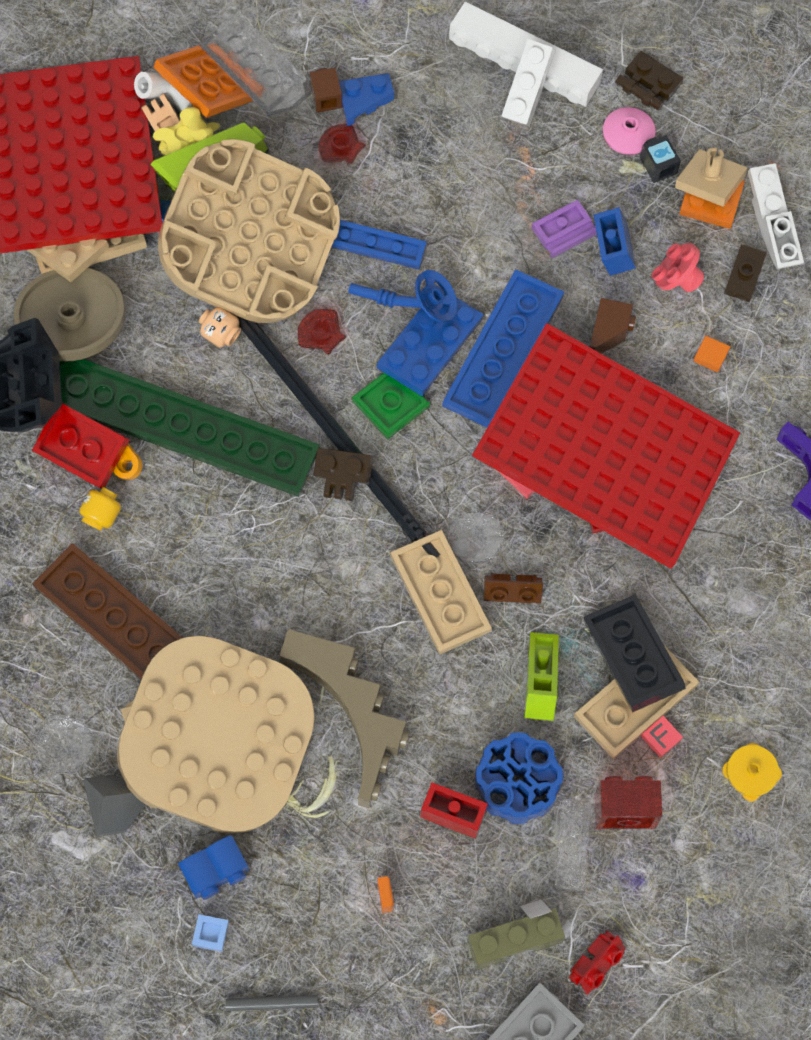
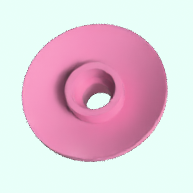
(625, 139)

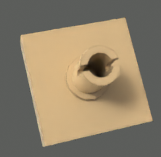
(711, 176)

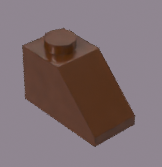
(611, 324)

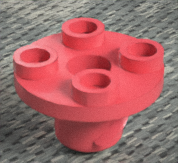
(679, 268)

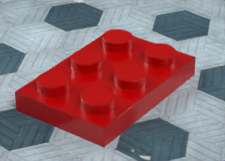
(81, 445)

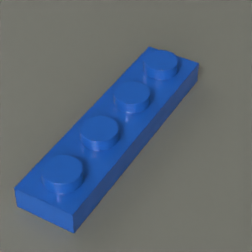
(380, 244)

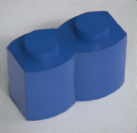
(214, 867)

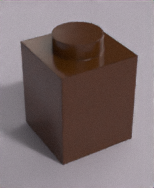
(325, 89)

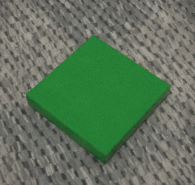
(389, 404)

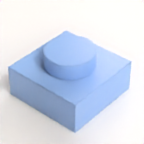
(210, 933)

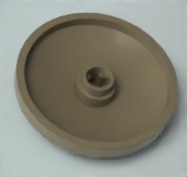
(77, 315)

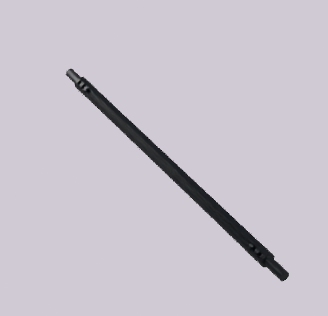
(333, 430)

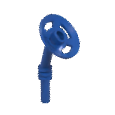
(429, 299)

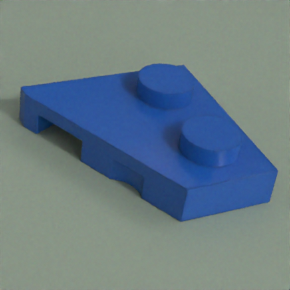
(365, 95)

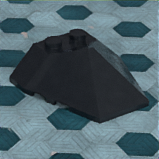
(28, 378)

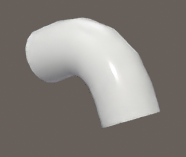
(152, 85)

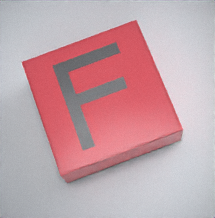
(661, 736)

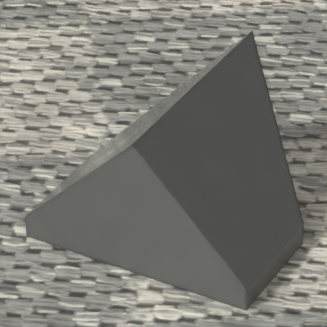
(111, 804)

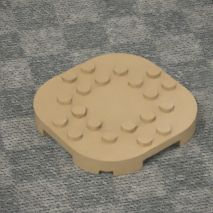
(248, 232)
(215, 734)

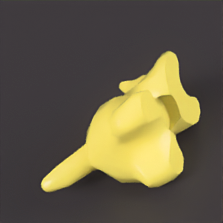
(188, 131)

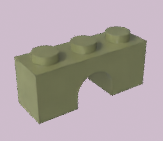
(515, 937)

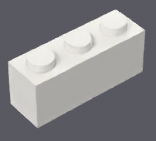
(528, 82)

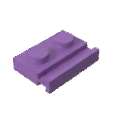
(564, 228)

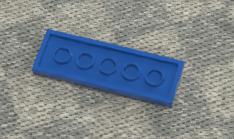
(502, 347)

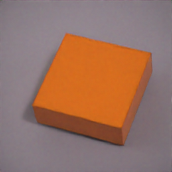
(711, 354)
(385, 894)

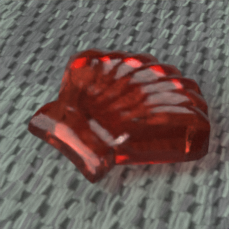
(339, 144)
(320, 330)

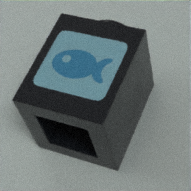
(659, 158)

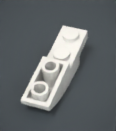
(773, 217)

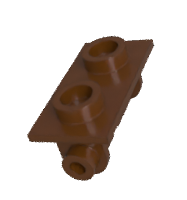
(523, 590)

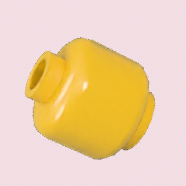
(100, 509)

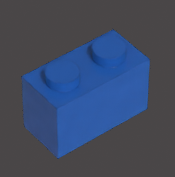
(614, 241)

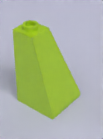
(173, 165)

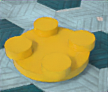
(752, 771)

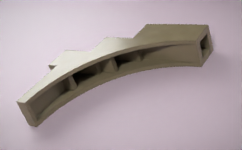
(376, 733)

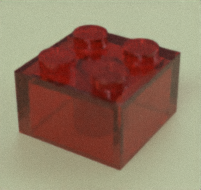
(628, 803)

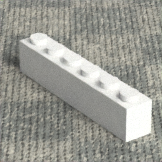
(505, 44)

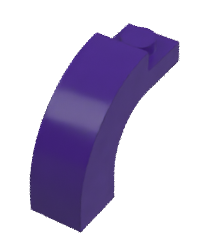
(798, 443)

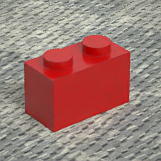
(453, 810)

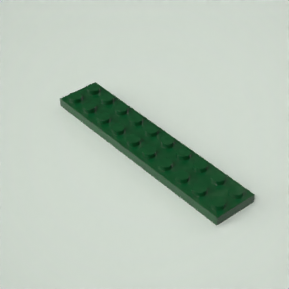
(188, 426)

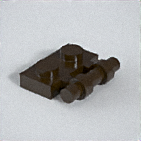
(654, 76)

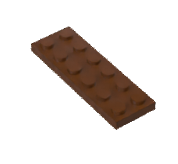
(105, 609)

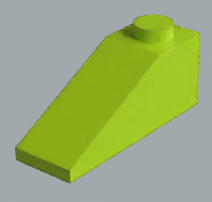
(542, 676)

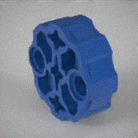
(490, 781)

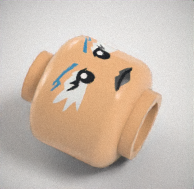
(219, 327)

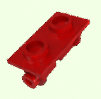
(591, 973)

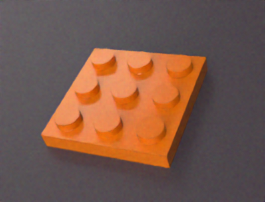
(201, 81)

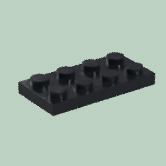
(634, 653)

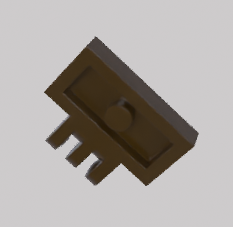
(342, 471)

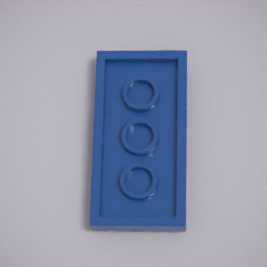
(428, 346)

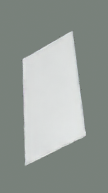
(535, 909)

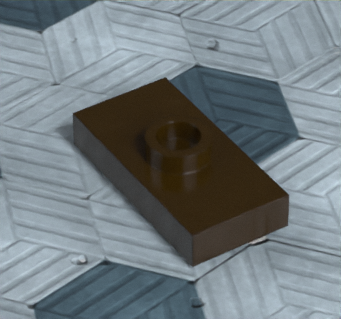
(745, 273)

